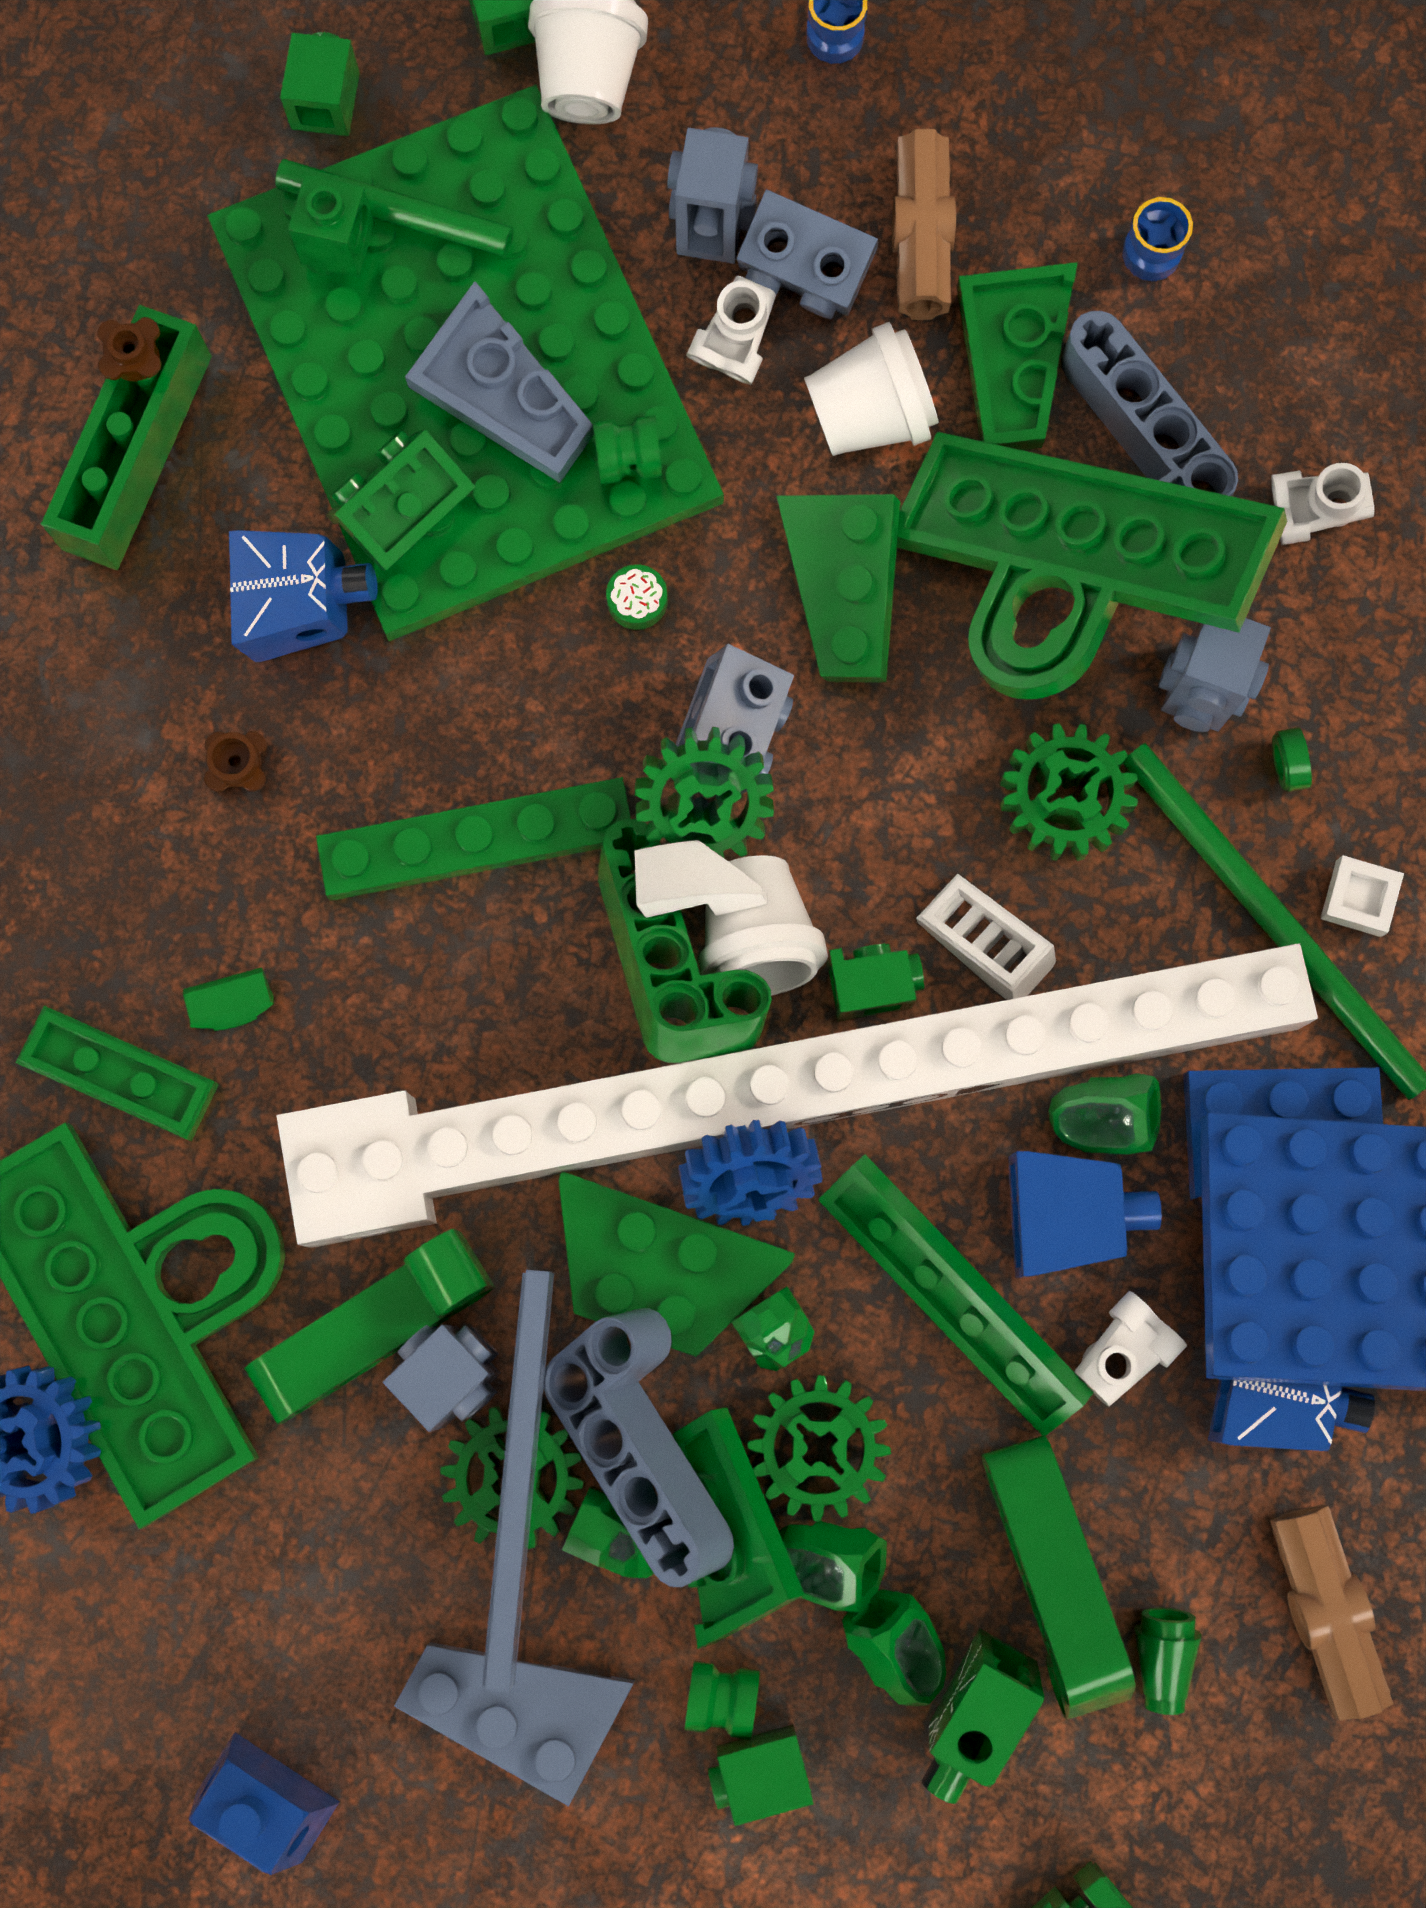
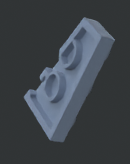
(498, 387)
(537, 1731)

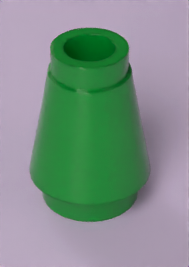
(1167, 1657)

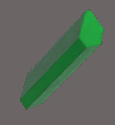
(228, 1000)

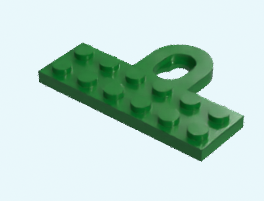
(1085, 532)
(107, 1321)

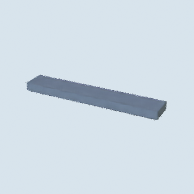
(518, 1481)

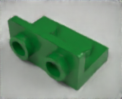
(399, 497)

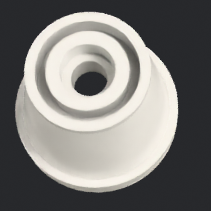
(586, 55)
(873, 394)
(769, 938)

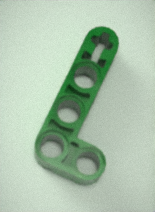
(680, 990)
(370, 1327)
(1060, 1578)

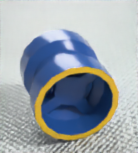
(836, 29)
(1157, 224)

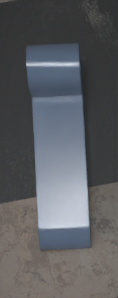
(1107, 358)
(682, 1527)

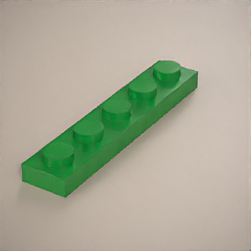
(470, 839)
(955, 1296)

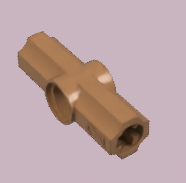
(923, 224)
(1331, 1613)

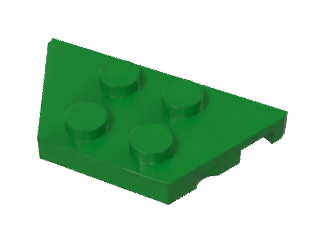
(651, 1257)

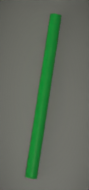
(1276, 920)

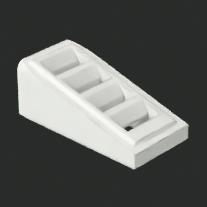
(994, 972)

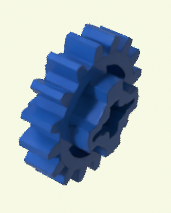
(750, 1173)
(42, 1439)

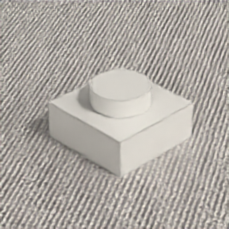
(1362, 896)

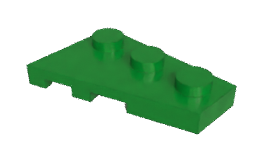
(1014, 347)
(845, 578)
(760, 1570)

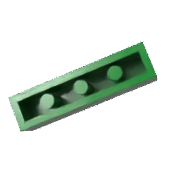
(126, 447)

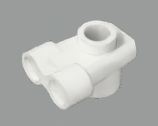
(733, 345)
(1309, 503)
(1136, 1336)

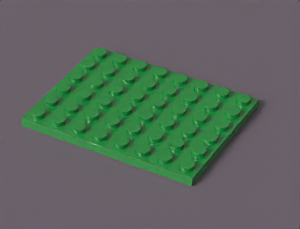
(351, 341)

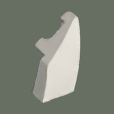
(689, 876)

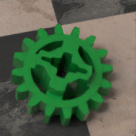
(1080, 814)
(697, 819)
(841, 1426)
(491, 1453)

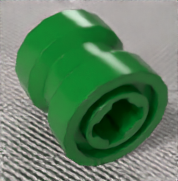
(628, 449)
(722, 1700)

